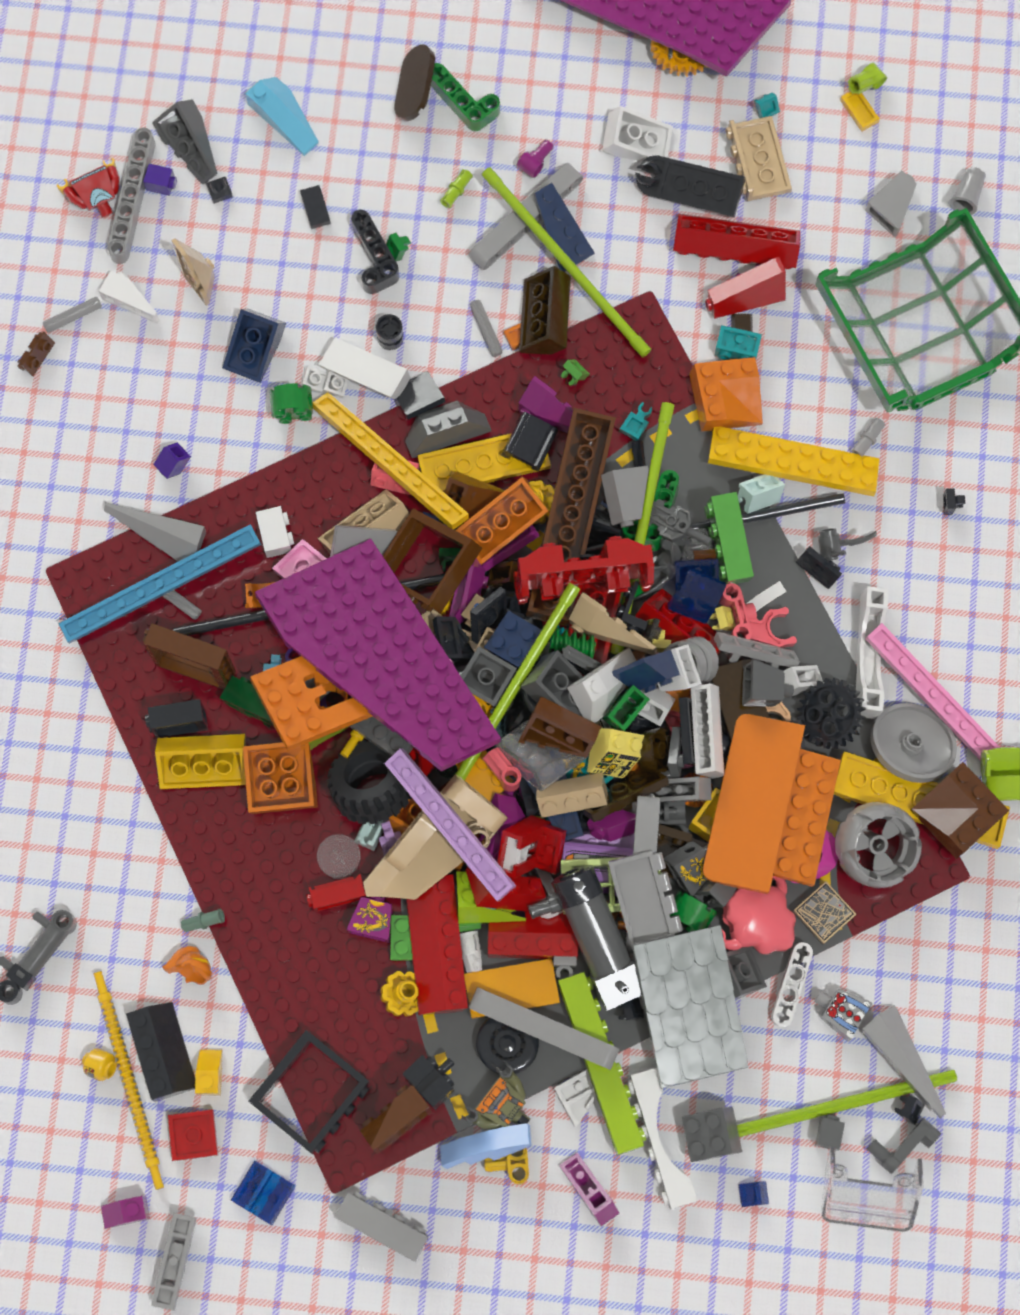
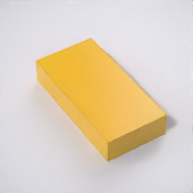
(860, 110)

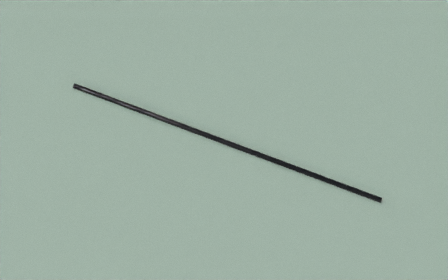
(594, 548)

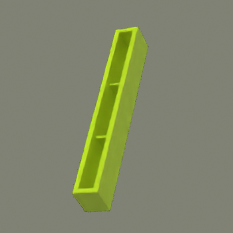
(607, 1083)

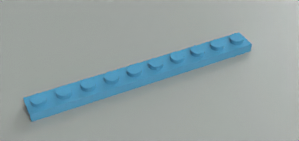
(159, 584)

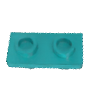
(737, 343)

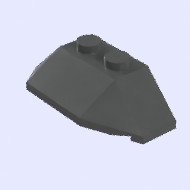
(445, 427)

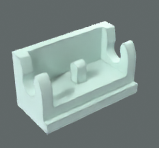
(760, 492)
(369, 835)

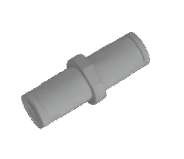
(868, 437)

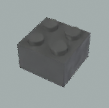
(711, 1134)

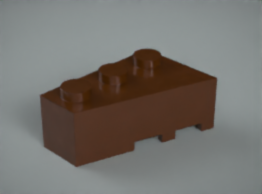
(560, 729)

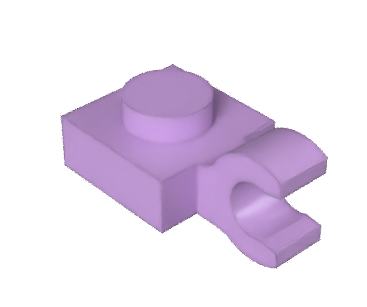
(390, 838)

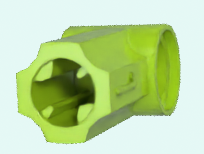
(869, 78)

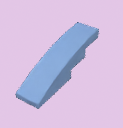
(486, 1144)

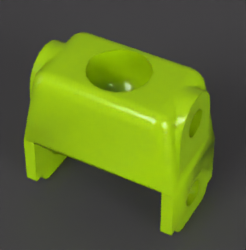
(1002, 772)

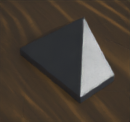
(601, 532)

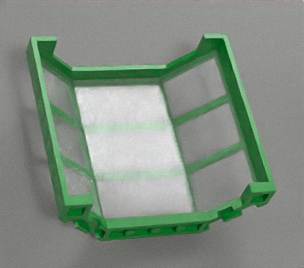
(928, 316)

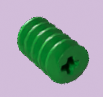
(585, 646)

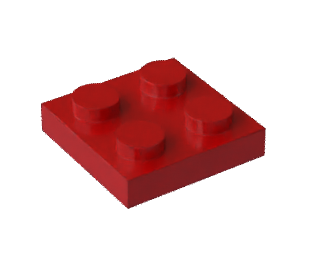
(193, 1135)

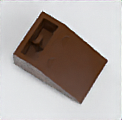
(470, 492)

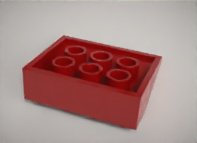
(532, 938)

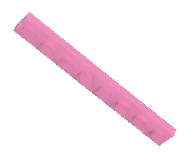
(930, 690)

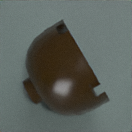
(655, 750)

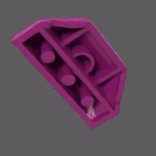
(470, 586)
(508, 806)

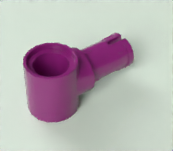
(532, 162)

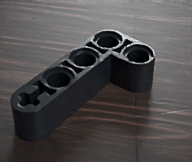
(372, 248)

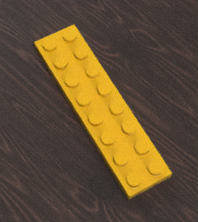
(794, 461)
(870, 781)

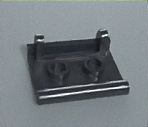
(530, 440)

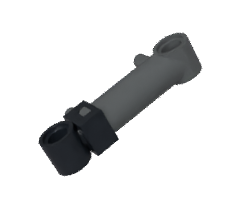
(24, 973)

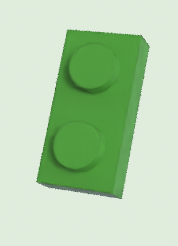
(400, 938)

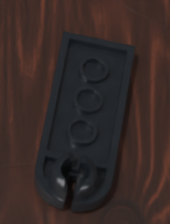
(691, 185)

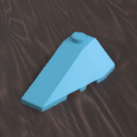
(280, 109)

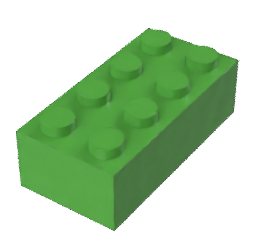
(729, 538)

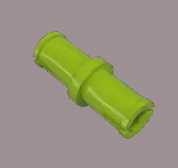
(456, 188)

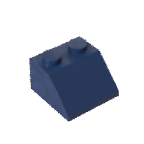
(649, 672)

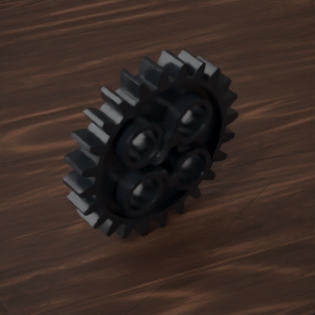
(845, 725)

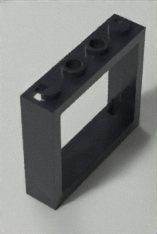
(282, 1068)

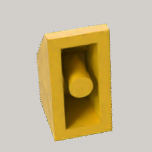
(209, 1073)

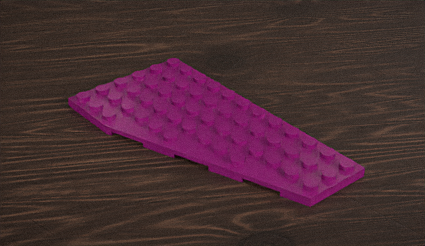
(374, 645)

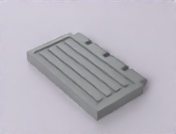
(642, 897)

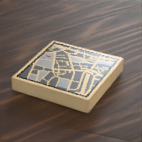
(824, 912)

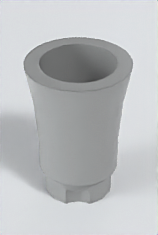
(968, 191)

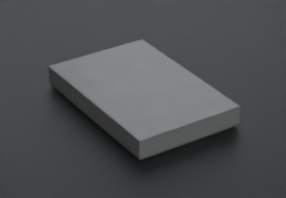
(350, 536)

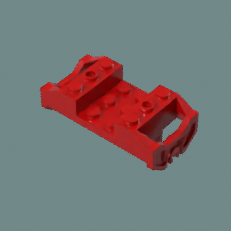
(615, 565)

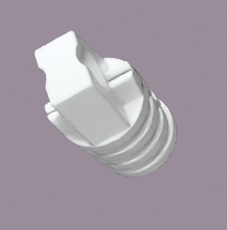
(471, 951)

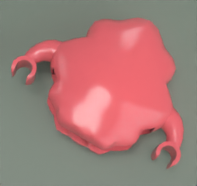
(760, 920)

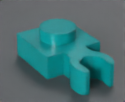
(636, 424)

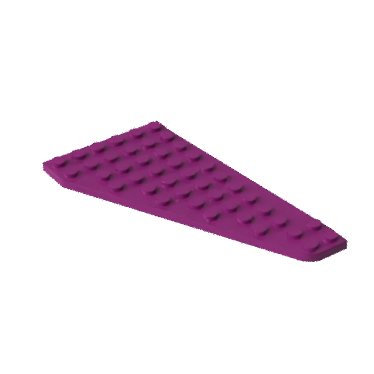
(705, 30)

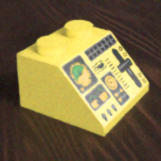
(614, 752)

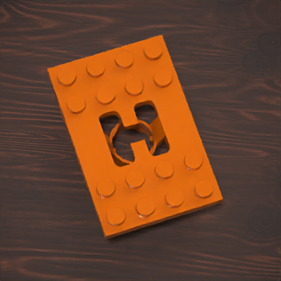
(297, 708)

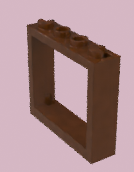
(404, 540)
(189, 656)

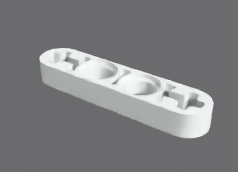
(795, 985)

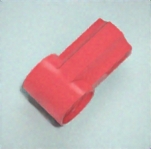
(501, 768)

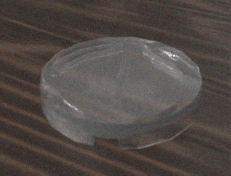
(338, 856)

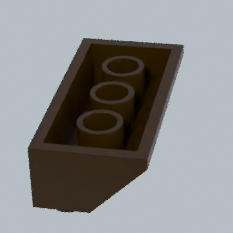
(545, 312)

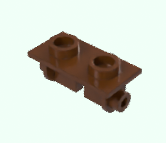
(39, 347)

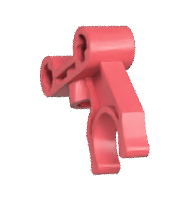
(747, 622)

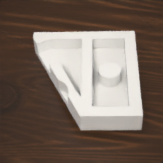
(576, 1096)

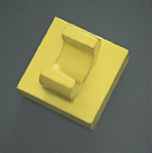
(725, 619)
(661, 644)

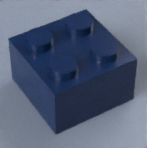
(513, 639)

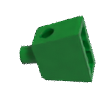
(625, 711)

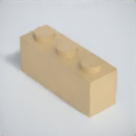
(572, 795)

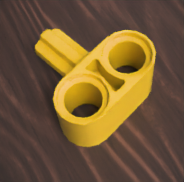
(509, 1163)

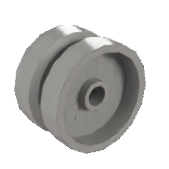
(703, 655)

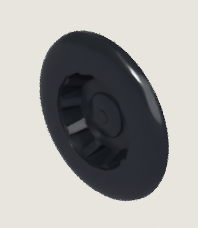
(507, 1045)

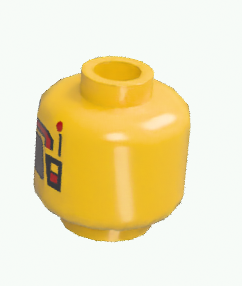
(99, 1064)

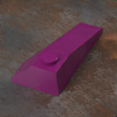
(541, 402)

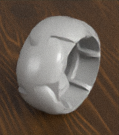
(854, 836)

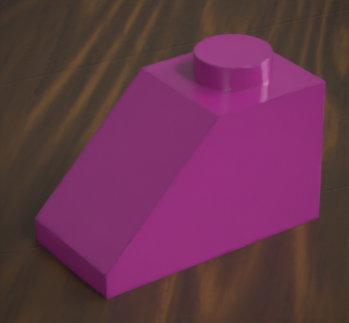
(613, 826)
(125, 1212)

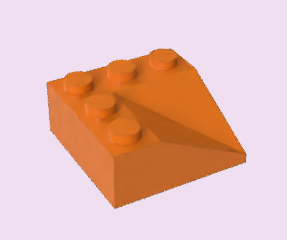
(727, 393)
(279, 778)

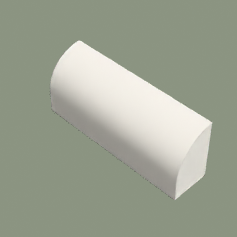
(365, 368)
(707, 730)

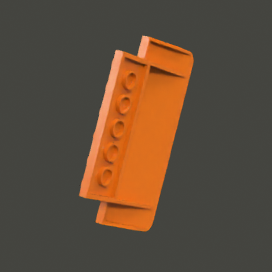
(770, 808)

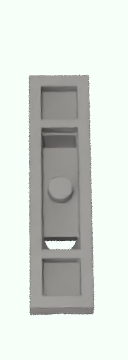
(739, 646)
(173, 1261)

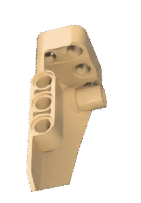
(423, 853)

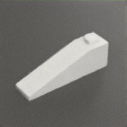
(599, 688)

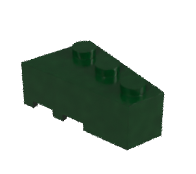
(243, 698)

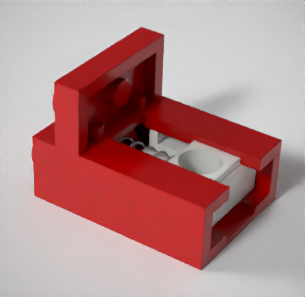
(530, 846)

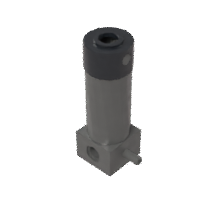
(609, 963)

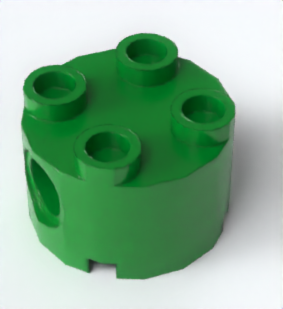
(291, 403)
(692, 912)

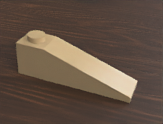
(195, 269)
(592, 619)

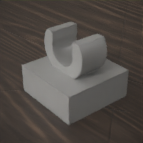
(564, 963)

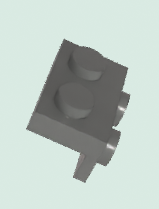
(675, 758)

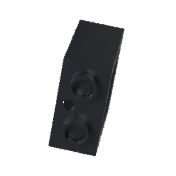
(177, 718)

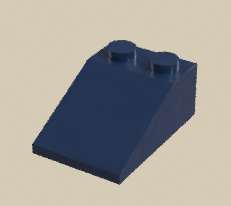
(253, 344)

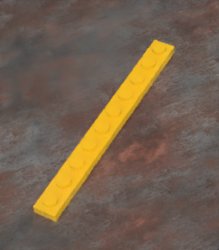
(390, 461)

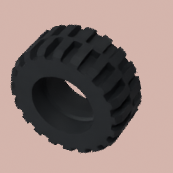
(365, 804)

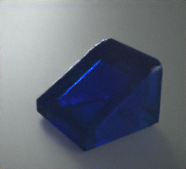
(753, 1194)

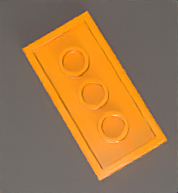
(523, 984)

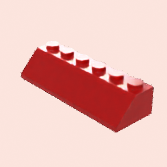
(736, 240)
(437, 950)

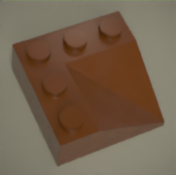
(959, 810)
(395, 1118)

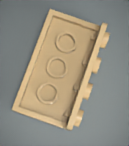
(759, 158)

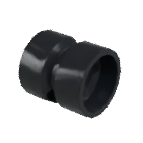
(389, 332)

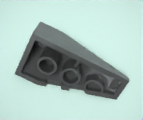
(186, 134)

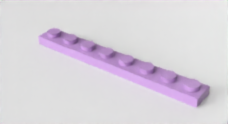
(450, 824)

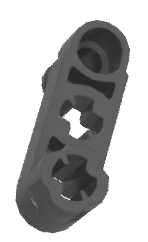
(551, 903)
(923, 1132)

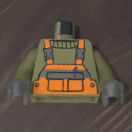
(501, 1103)

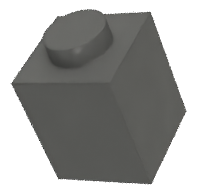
(830, 1132)

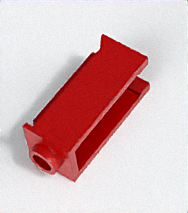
(336, 893)

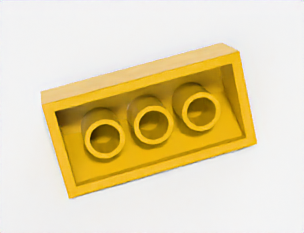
(200, 761)

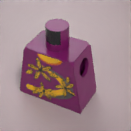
(372, 919)

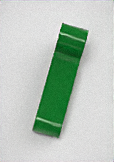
(460, 95)
(662, 493)

